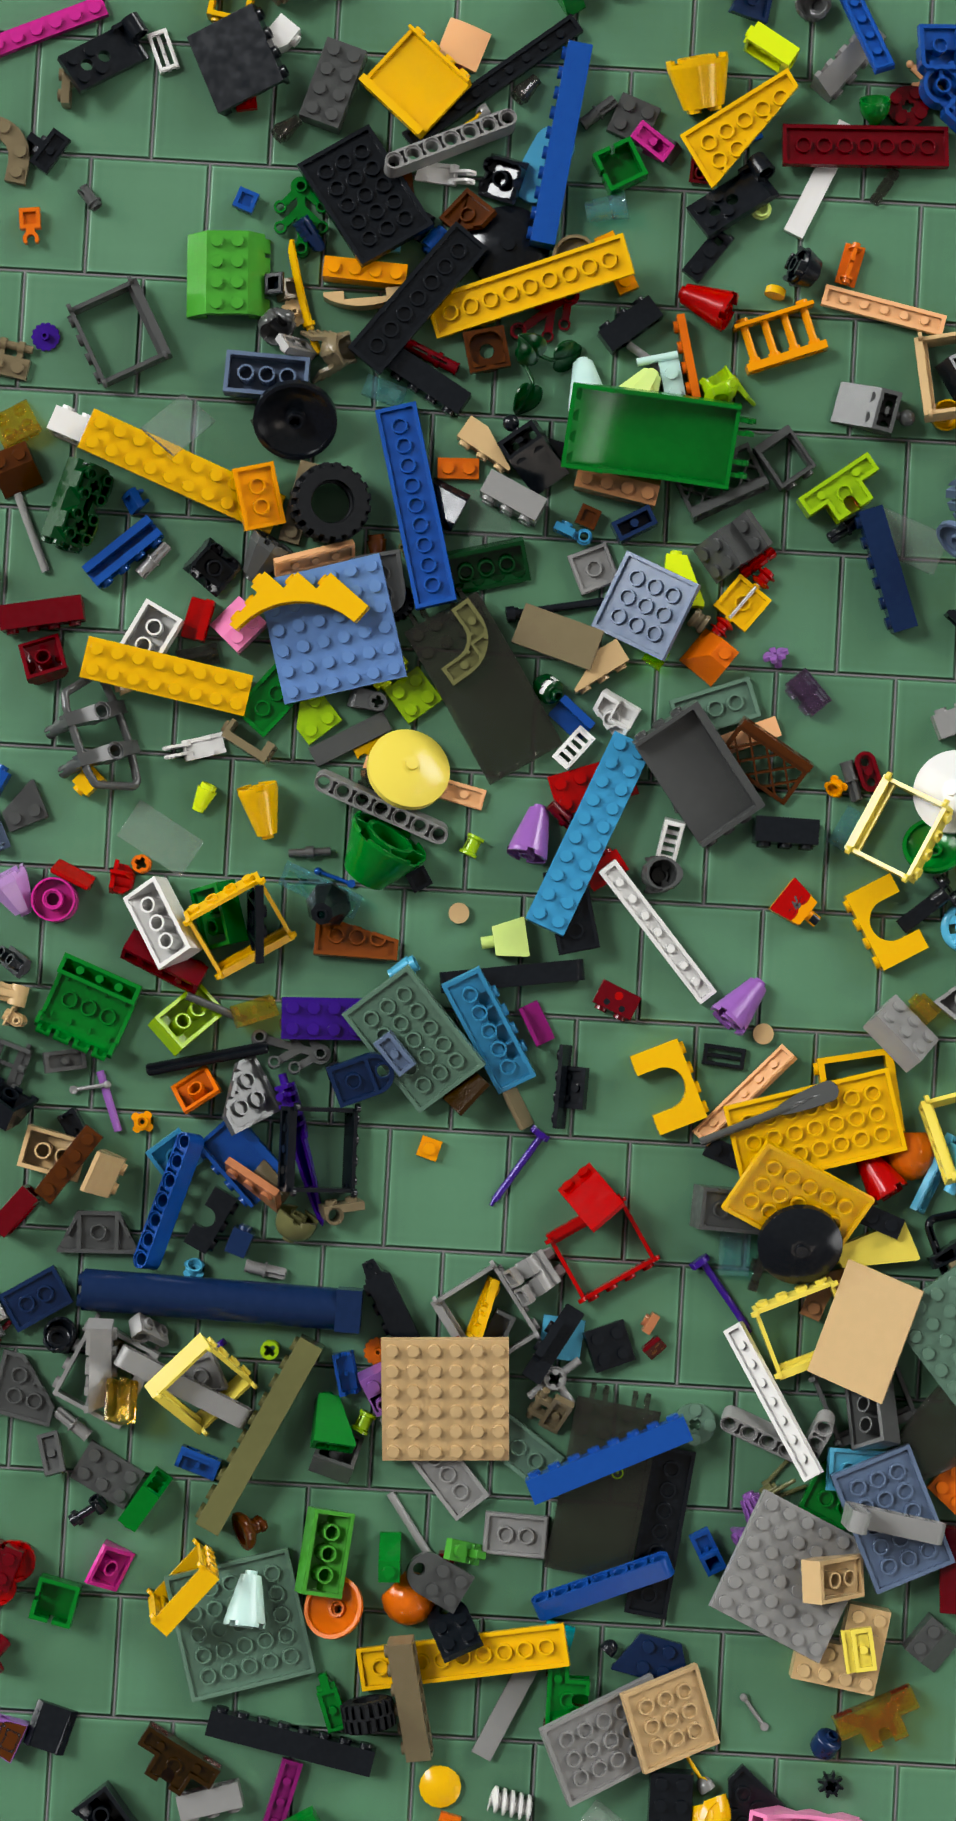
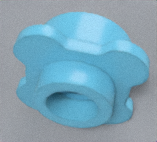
(191, 1264)

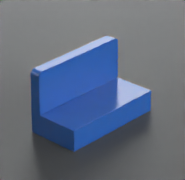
(570, 716)

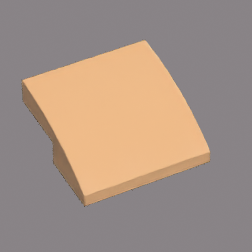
(464, 44)

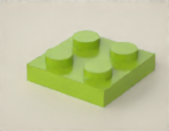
(413, 695)

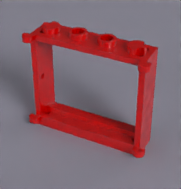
(577, 1224)

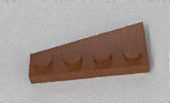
(354, 942)

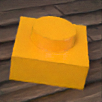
(429, 1148)

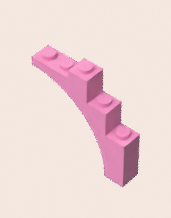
(781, 1813)

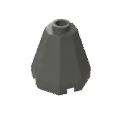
(260, 554)

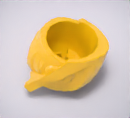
(712, 1810)

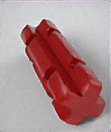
(758, 562)

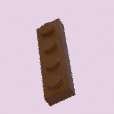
(68, 1164)

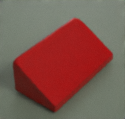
(73, 874)

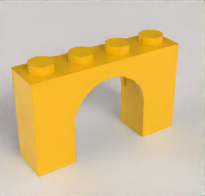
(861, 904)
(690, 1107)

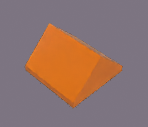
(196, 1089)

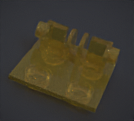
(18, 424)

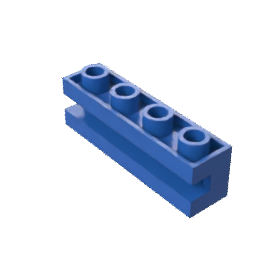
(123, 551)

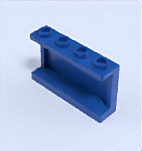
(244, 1148)

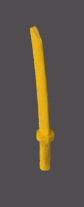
(308, 322)

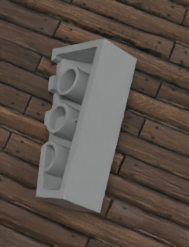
(841, 70)
(100, 1360)

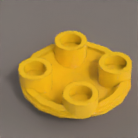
(440, 1786)

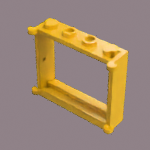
(245, 956)
(168, 1614)

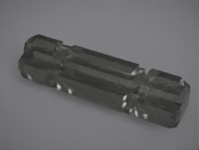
(884, 186)

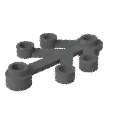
(294, 1048)

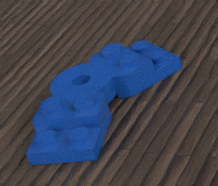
(938, 66)

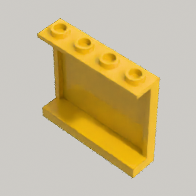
(416, 82)

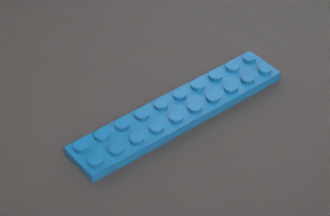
(587, 836)

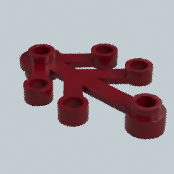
(547, 311)

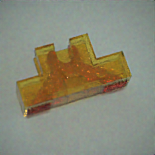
(877, 1717)

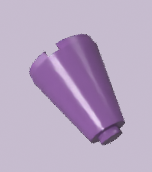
(531, 836)
(740, 1005)

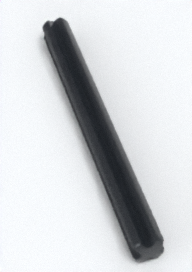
(207, 1058)

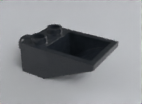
(536, 458)

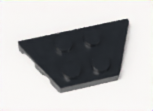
(255, 921)

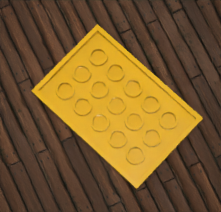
(784, 1179)

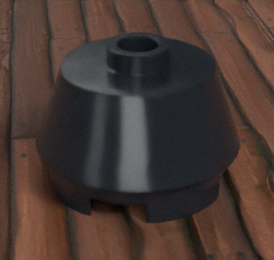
(802, 268)

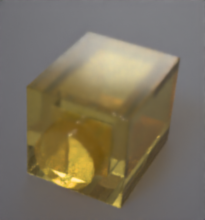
(923, 1007)

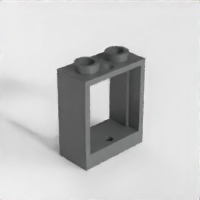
(785, 432)

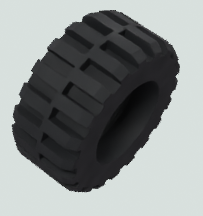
(353, 487)

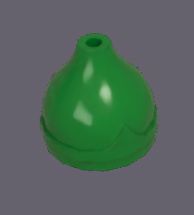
(874, 108)

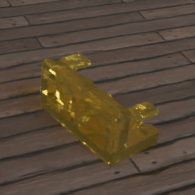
(254, 1011)
(121, 1401)

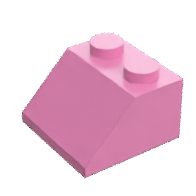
(238, 640)

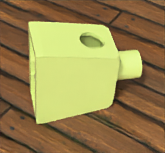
(508, 939)

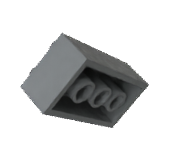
(333, 85)

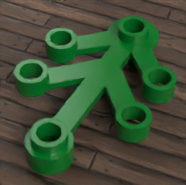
(298, 212)

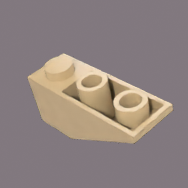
(480, 439)
(608, 659)

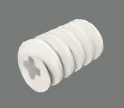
(510, 1802)

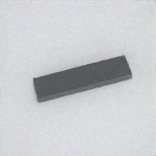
(350, 739)

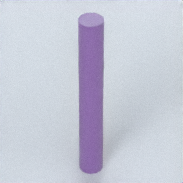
(109, 1102)

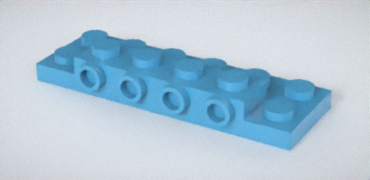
(489, 1029)

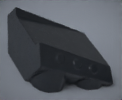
(502, 178)
(450, 503)
(212, 567)
(50, 1727)

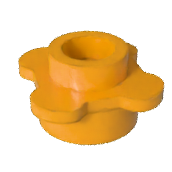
(831, 788)
(146, 1116)

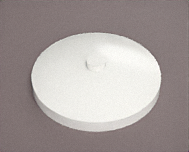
(937, 780)

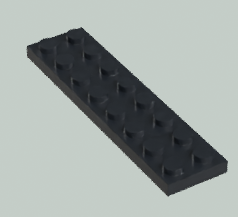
(417, 298)
(662, 1526)

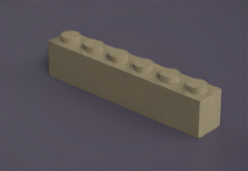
(409, 1698)

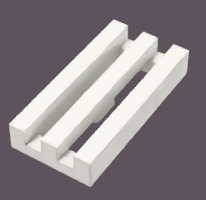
(168, 68)

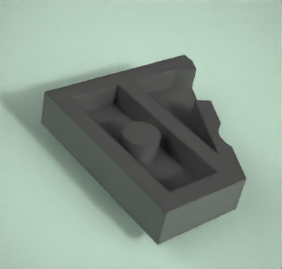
(25, 808)

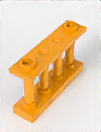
(775, 357)

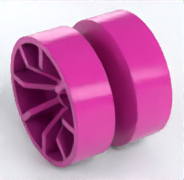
(54, 899)

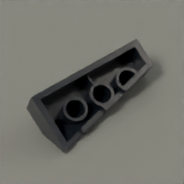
(13, 1105)
(104, 1805)

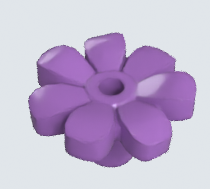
(776, 656)

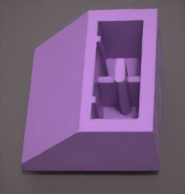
(371, 1383)

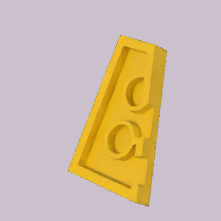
(483, 1308)

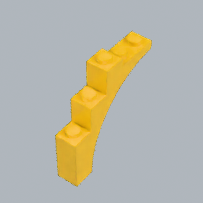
(270, 595)

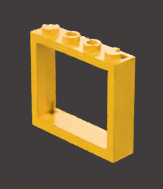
(819, 1069)

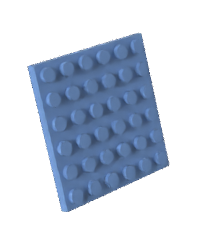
(327, 652)

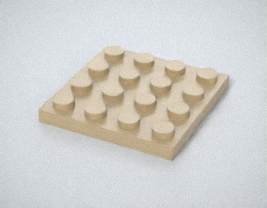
(669, 1718)

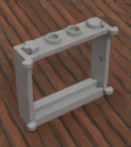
(453, 1326)
(69, 1362)

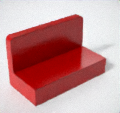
(198, 619)

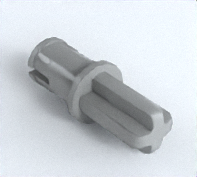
(153, 560)
(265, 1269)
(72, 1423)

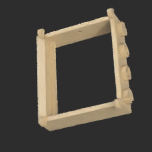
(925, 378)

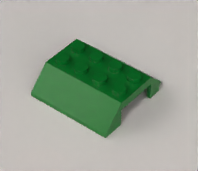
(88, 1007)

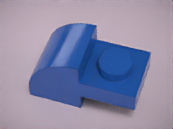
(707, 1551)

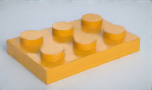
(258, 496)

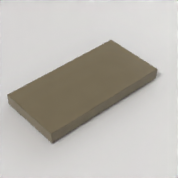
(557, 636)

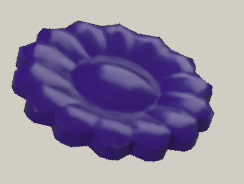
(45, 336)

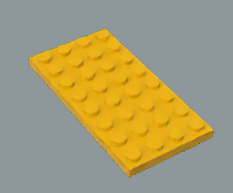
(848, 1130)

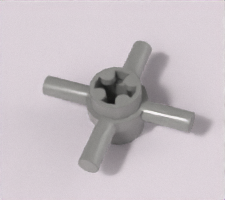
(560, 1385)

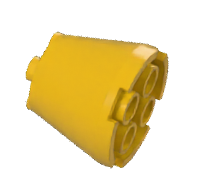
(700, 81)

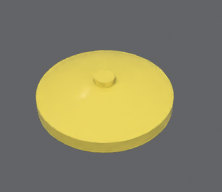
(408, 769)

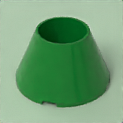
(380, 852)

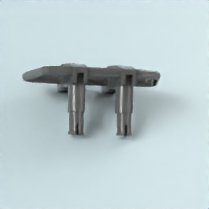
(101, 755)

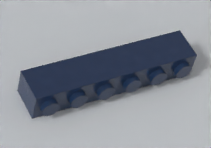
(886, 569)

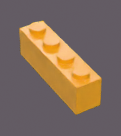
(375, 274)

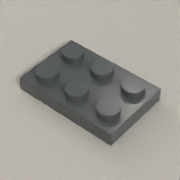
(107, 1474)

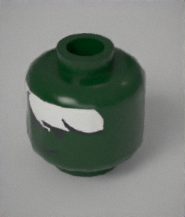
(548, 688)

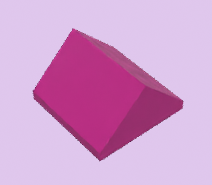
(110, 1566)

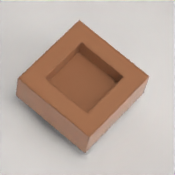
(649, 1322)

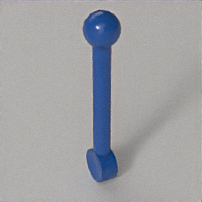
(351, 883)

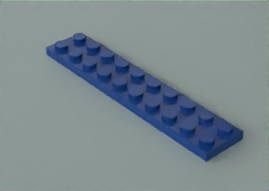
(416, 506)

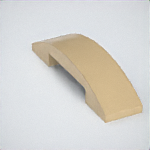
(338, 299)

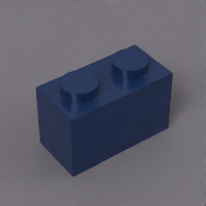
(634, 524)
(240, 1240)

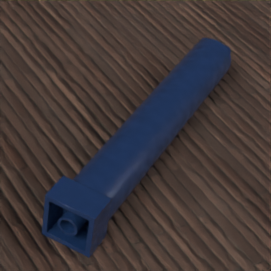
(221, 1300)

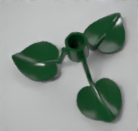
(528, 351)

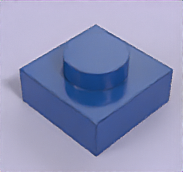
(245, 200)

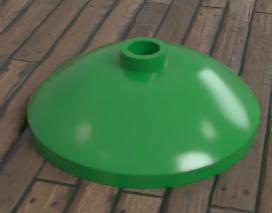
(946, 849)

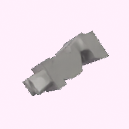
(541, 1274)

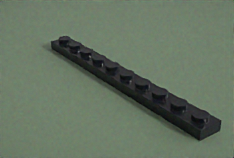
(505, 74)
(874, 1218)

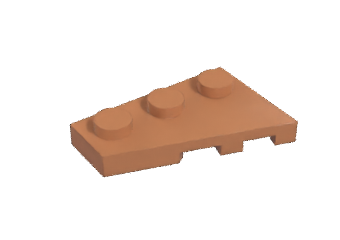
(258, 1186)

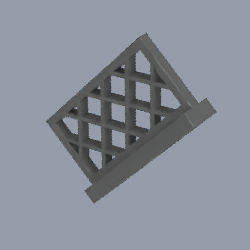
(731, 496)

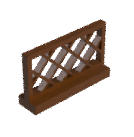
(779, 749)

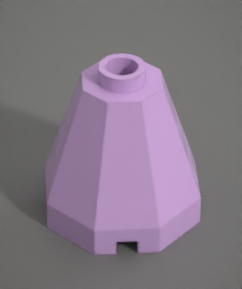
(16, 890)

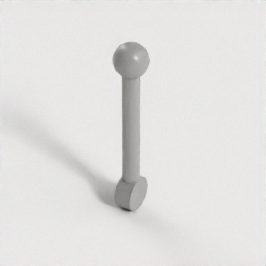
(74, 1089)
(763, 1725)

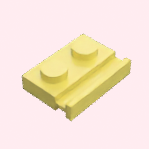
(858, 1650)

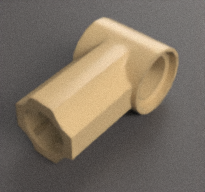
(14, 994)

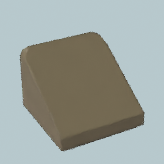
(289, 291)

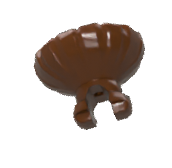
(247, 1529)

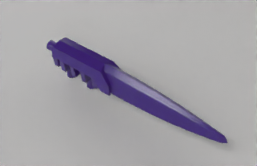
(288, 1096)

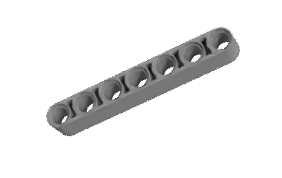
(455, 135)
(370, 807)
(186, 1388)

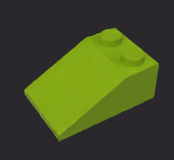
(183, 1021)

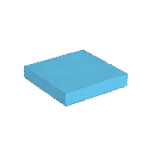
(573, 1346)

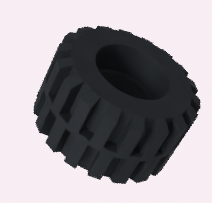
(368, 1714)

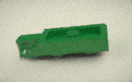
(330, 1703)

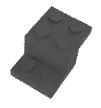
(733, 546)

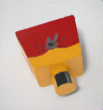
(795, 904)

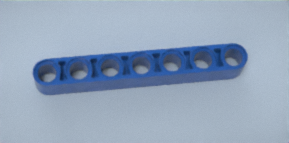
(168, 1201)
(603, 1585)

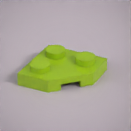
(316, 718)

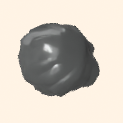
(276, 321)

